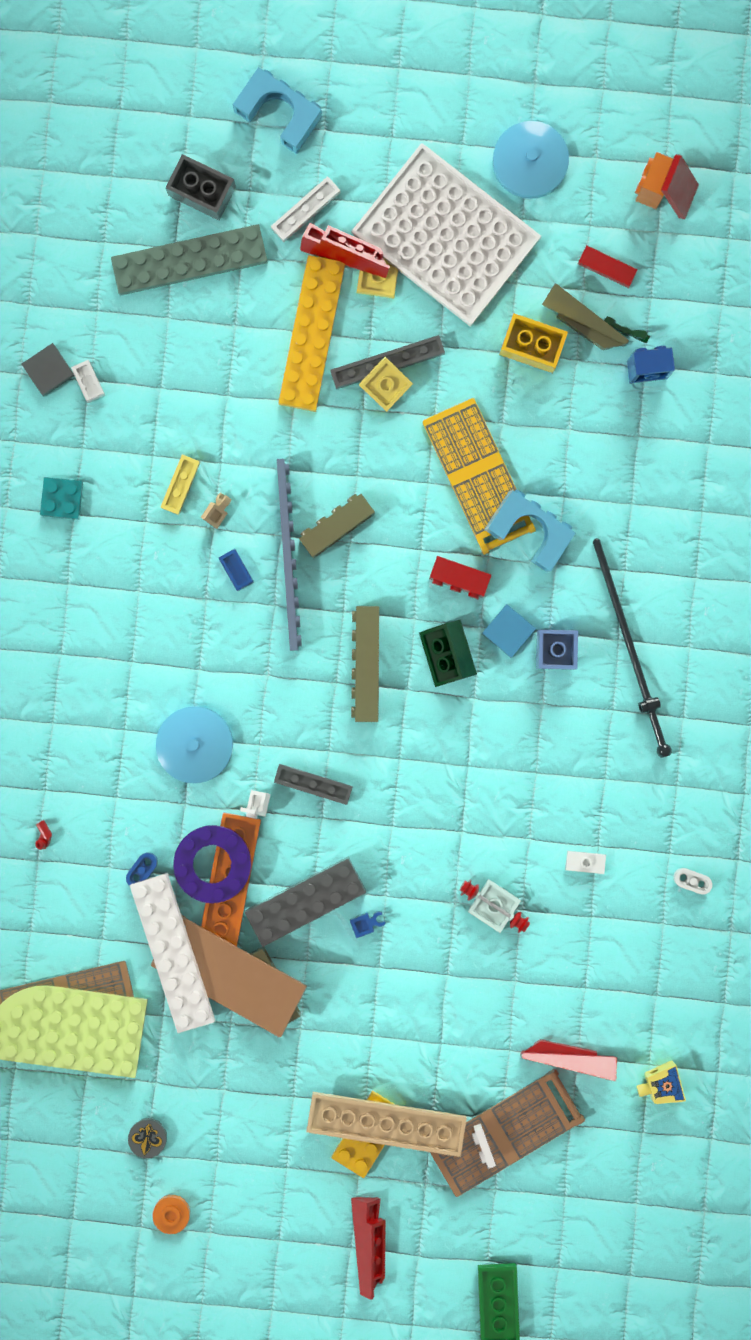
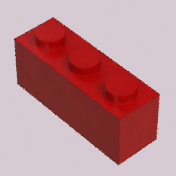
(459, 577)

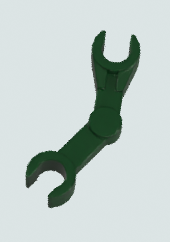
(640, 335)

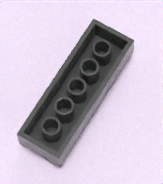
(305, 901)

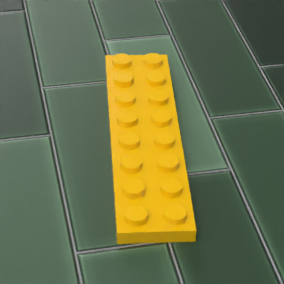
(311, 333)

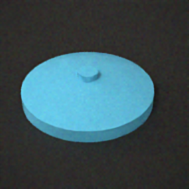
(530, 159)
(194, 744)

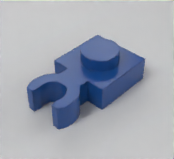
(364, 925)

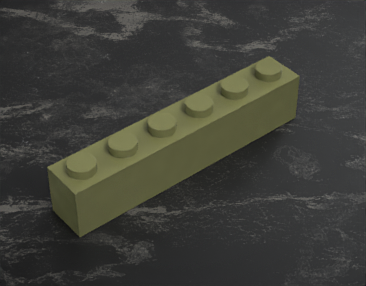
(367, 664)

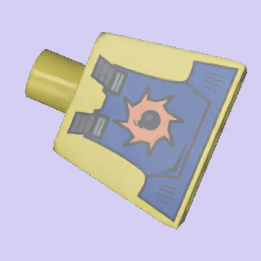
(662, 1084)

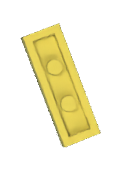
(180, 484)

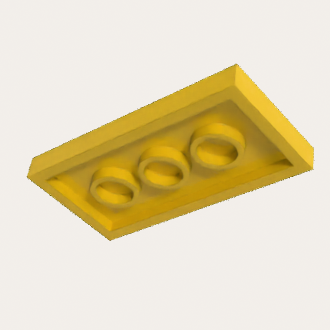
(359, 1155)

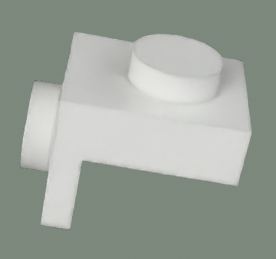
(257, 804)

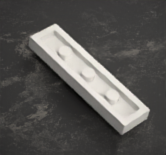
(305, 209)

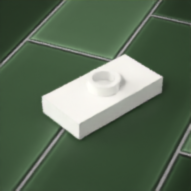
(88, 381)
(585, 862)

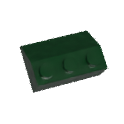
(447, 653)

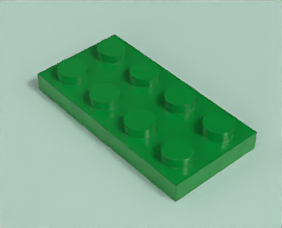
(498, 1302)

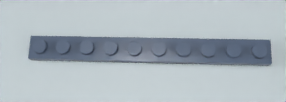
(288, 547)

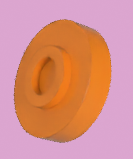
(171, 1214)

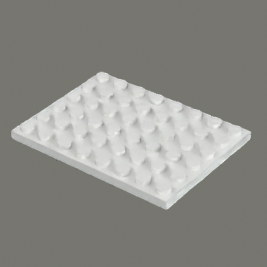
(446, 234)

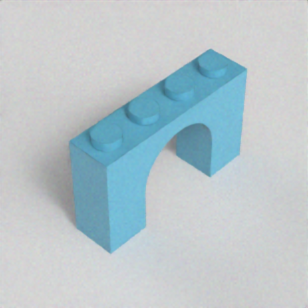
(265, 87)
(556, 534)

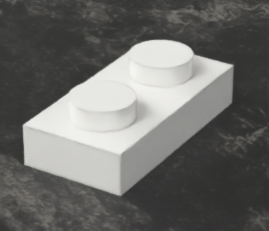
(485, 1154)

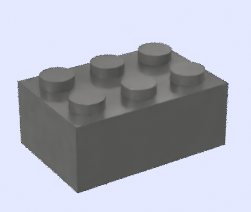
(200, 187)

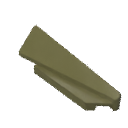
(583, 319)

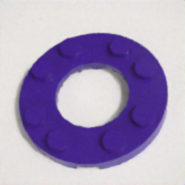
(184, 861)

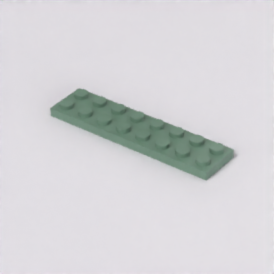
(189, 259)

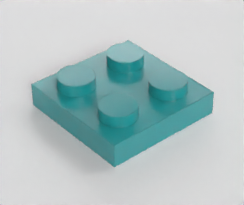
(61, 498)

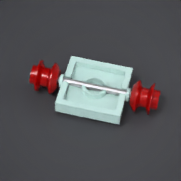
(494, 906)

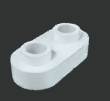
(692, 880)

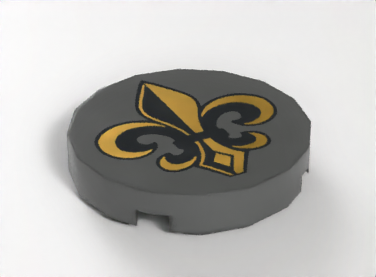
(147, 1138)

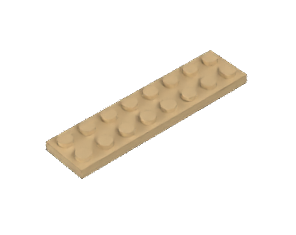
(386, 1124)

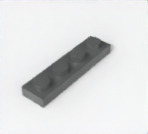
(313, 784)

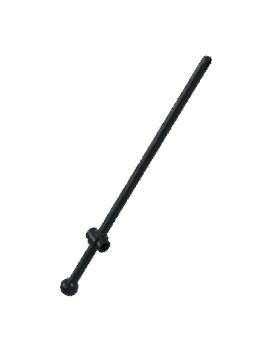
(648, 704)

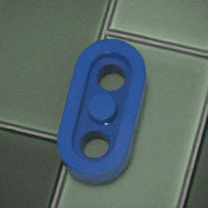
(141, 868)

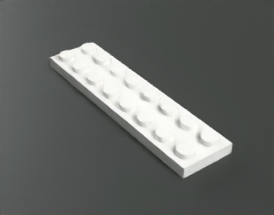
(172, 953)

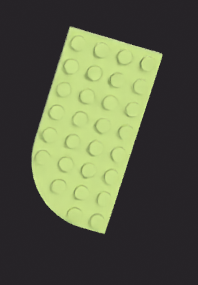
(73, 1029)

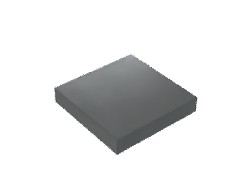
(48, 369)

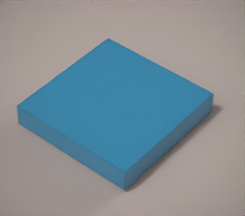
(508, 631)

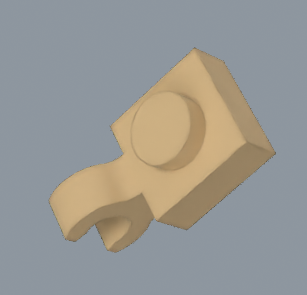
(214, 512)

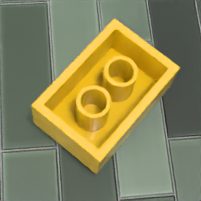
(533, 343)

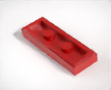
(607, 266)

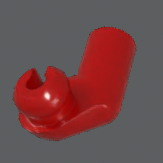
(45, 836)

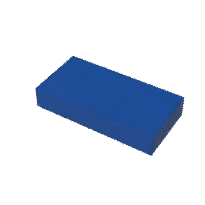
(236, 569)

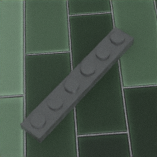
(400, 357)

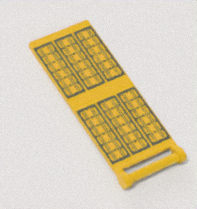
(473, 468)

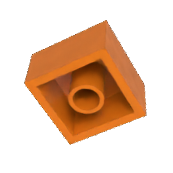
(652, 179)

